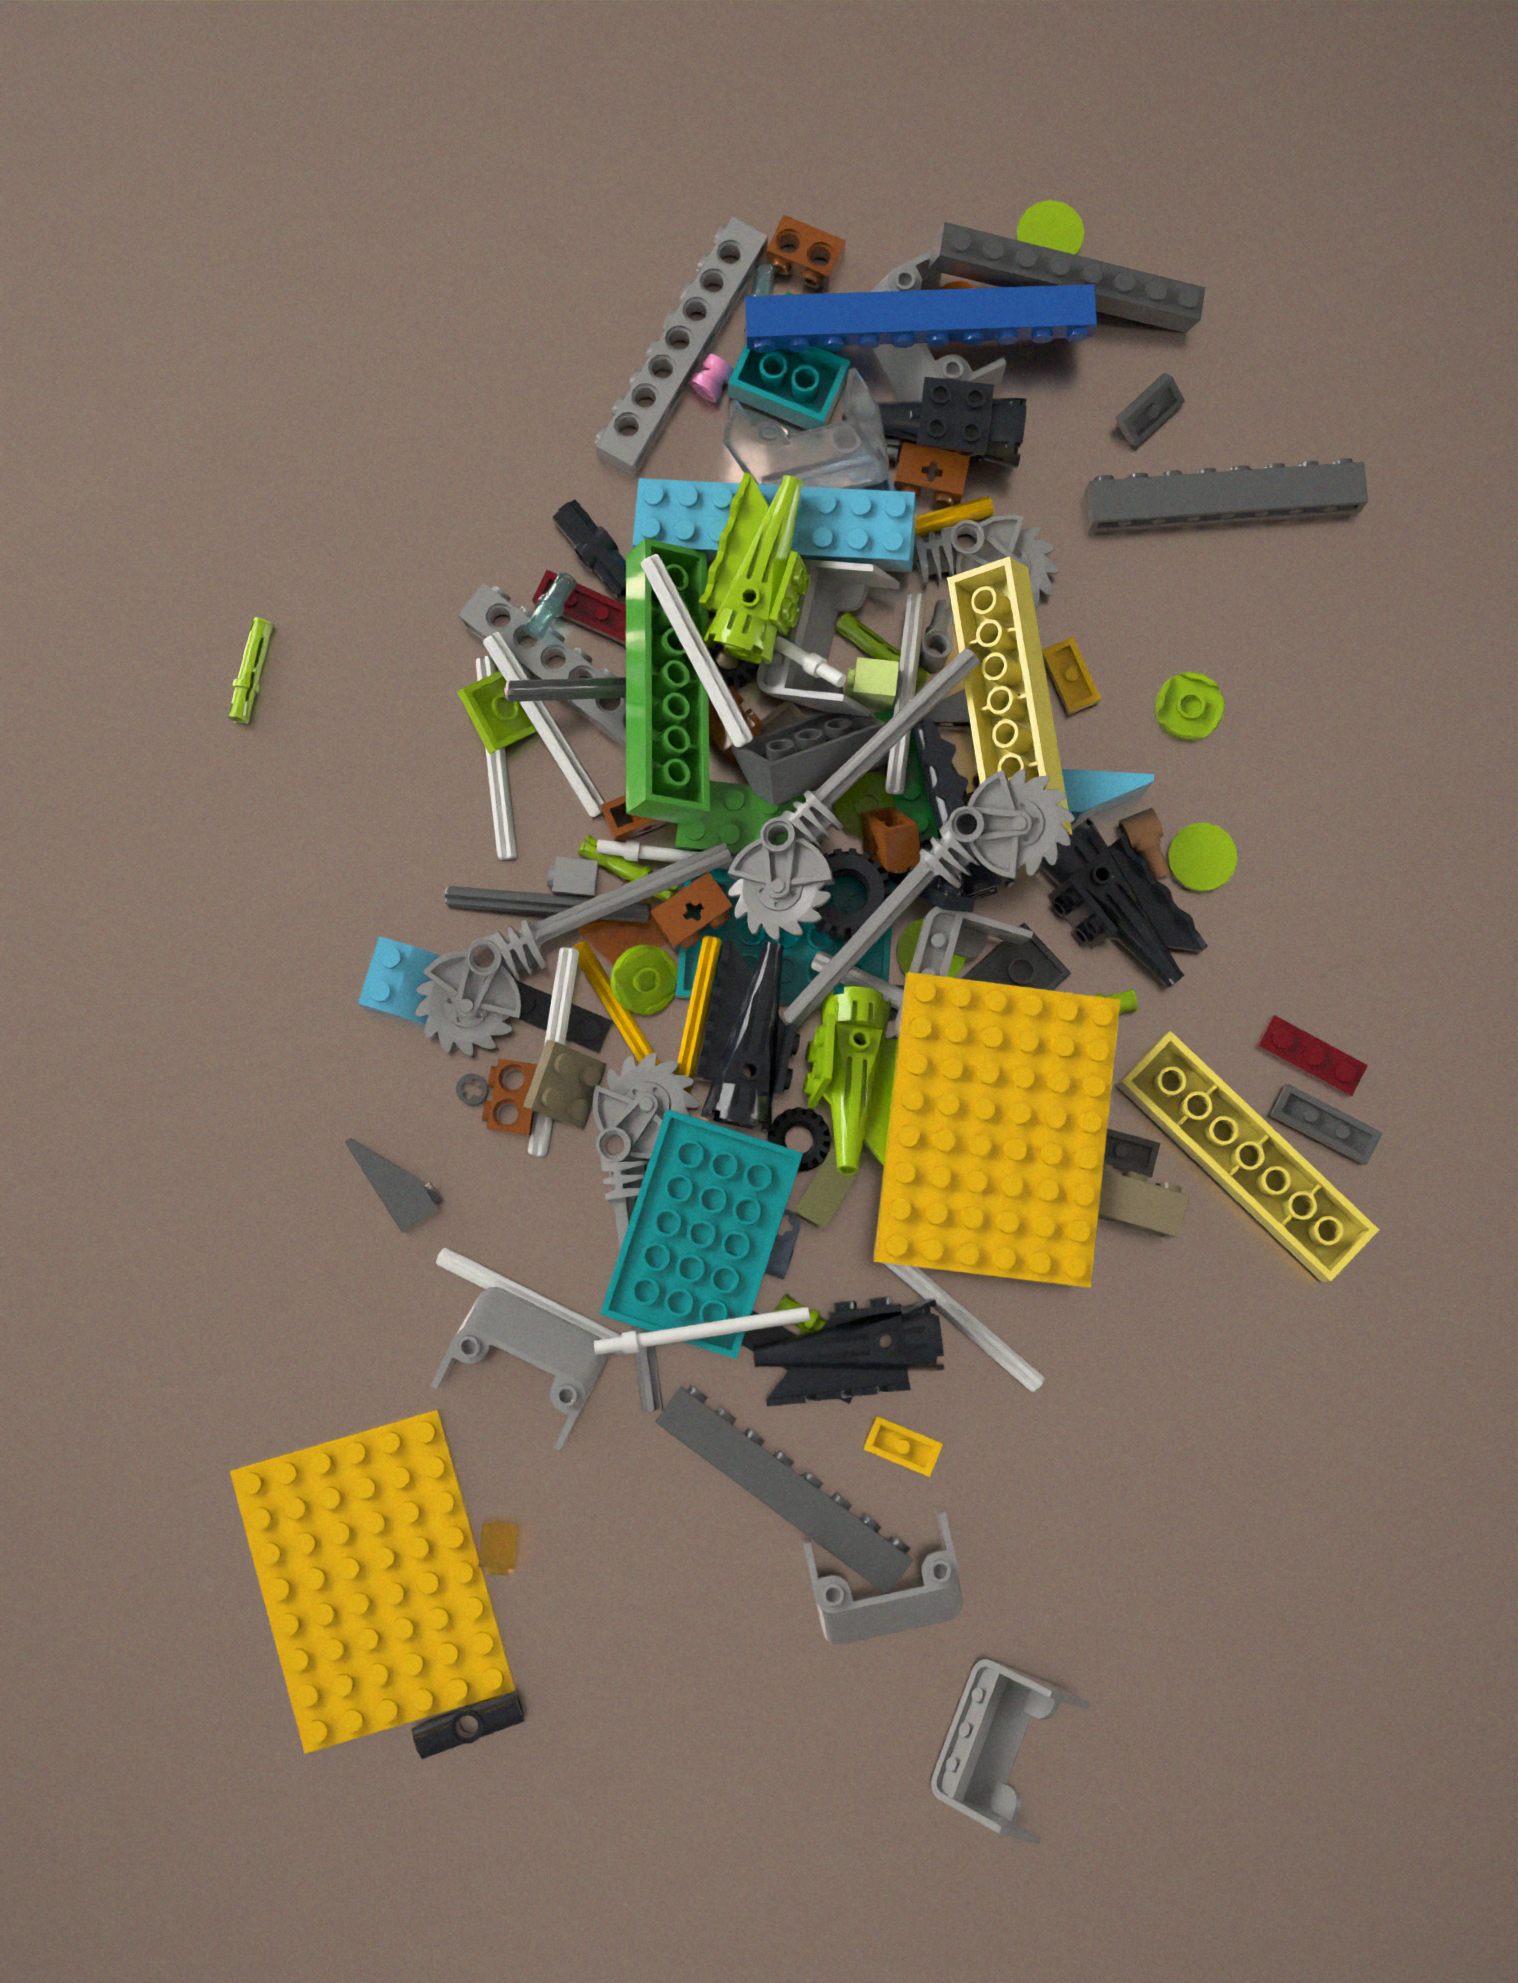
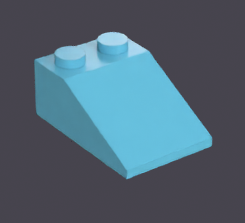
(1099, 791)
(393, 980)

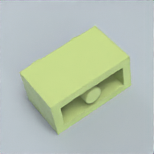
(873, 683)

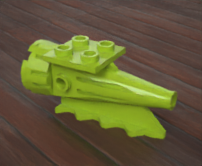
(756, 573)
(853, 1072)

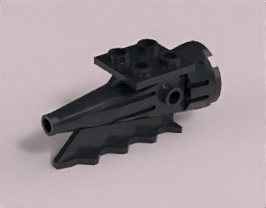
(959, 420)
(945, 794)
(1117, 898)
(748, 1032)
(847, 1353)

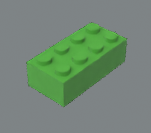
(733, 818)

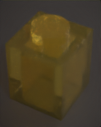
(499, 1546)

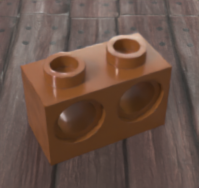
(810, 245)
(504, 1097)

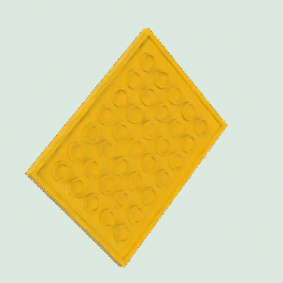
(997, 1130)
(372, 1581)

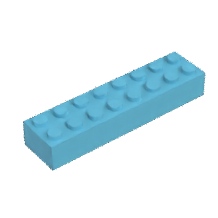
(829, 524)

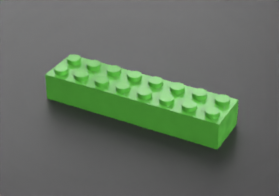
(664, 693)

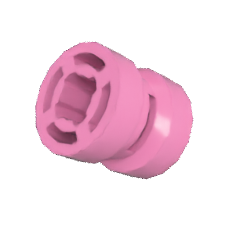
(710, 379)

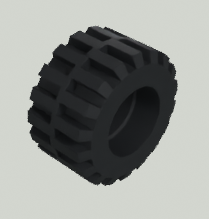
(870, 876)

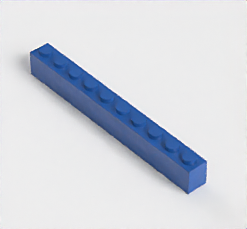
(920, 317)

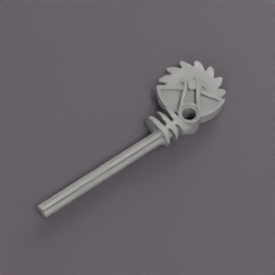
(995, 540)
(1014, 828)
(785, 881)
(473, 999)
(635, 1112)

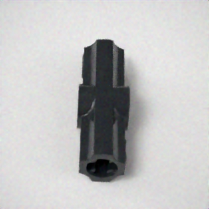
(593, 546)
(446, 1731)

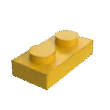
(1070, 675)
(902, 1446)

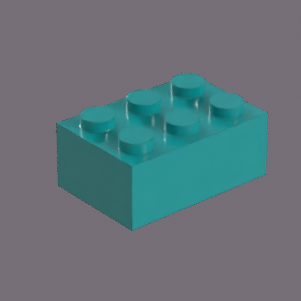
(790, 383)

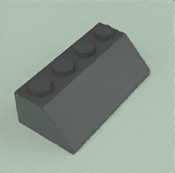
(804, 754)

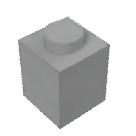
(573, 877)

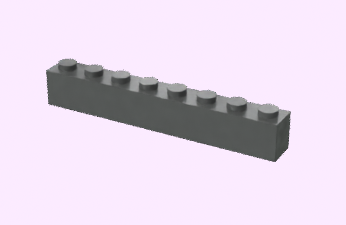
(1016, 263)
(1226, 495)
(785, 1490)

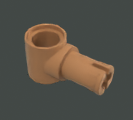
(1144, 835)

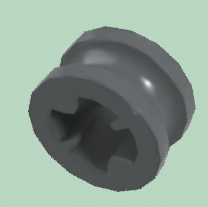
(469, 1079)

